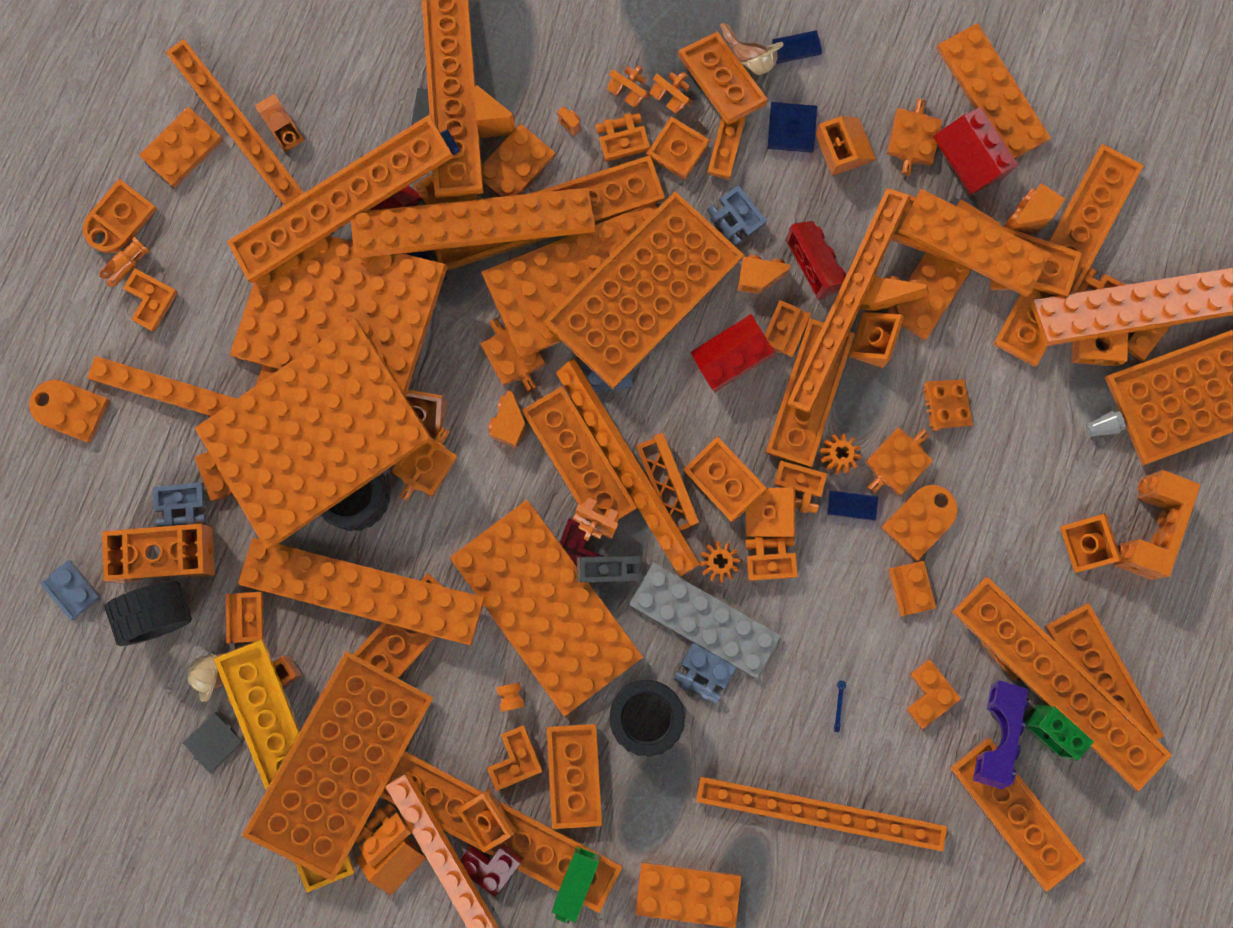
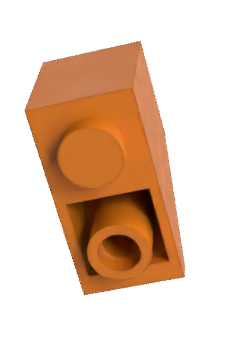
(279, 122)
(759, 274)
(509, 424)

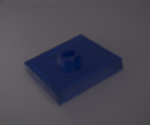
(792, 127)

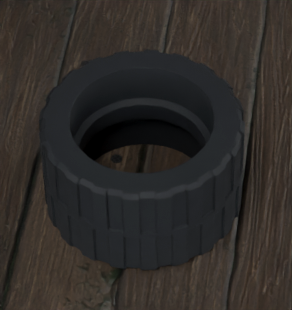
(368, 516)
(147, 613)
(657, 746)

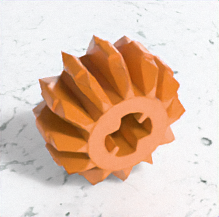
(843, 462)
(714, 568)

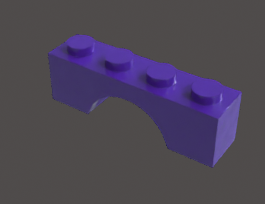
(1007, 704)

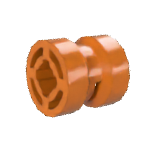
(510, 696)

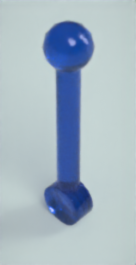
(841, 686)

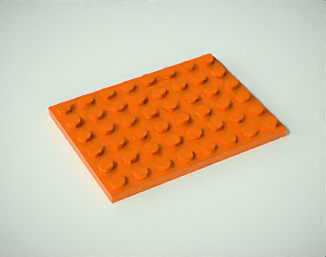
(328, 288)
(312, 433)

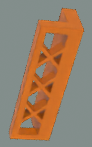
(674, 477)

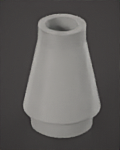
(1106, 425)

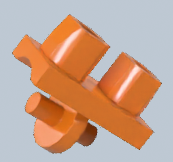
(618, 82)
(661, 87)
(594, 523)

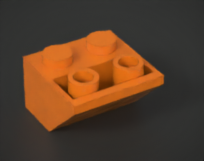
(844, 144)
(1035, 210)

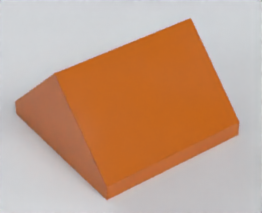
(491, 116)
(876, 338)
(429, 409)
(1090, 543)
(487, 820)
(394, 867)

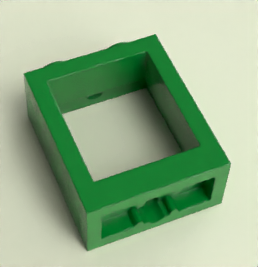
(1063, 735)
(575, 885)

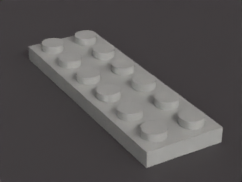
(705, 620)

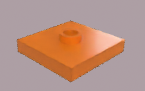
(678, 148)
(773, 514)

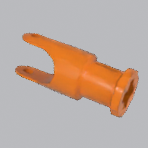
(123, 262)

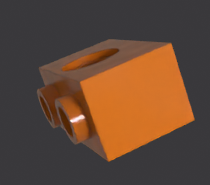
(1113, 354)

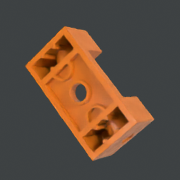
(1177, 499)
(183, 552)

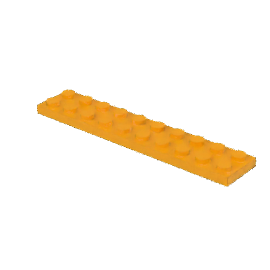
(265, 723)

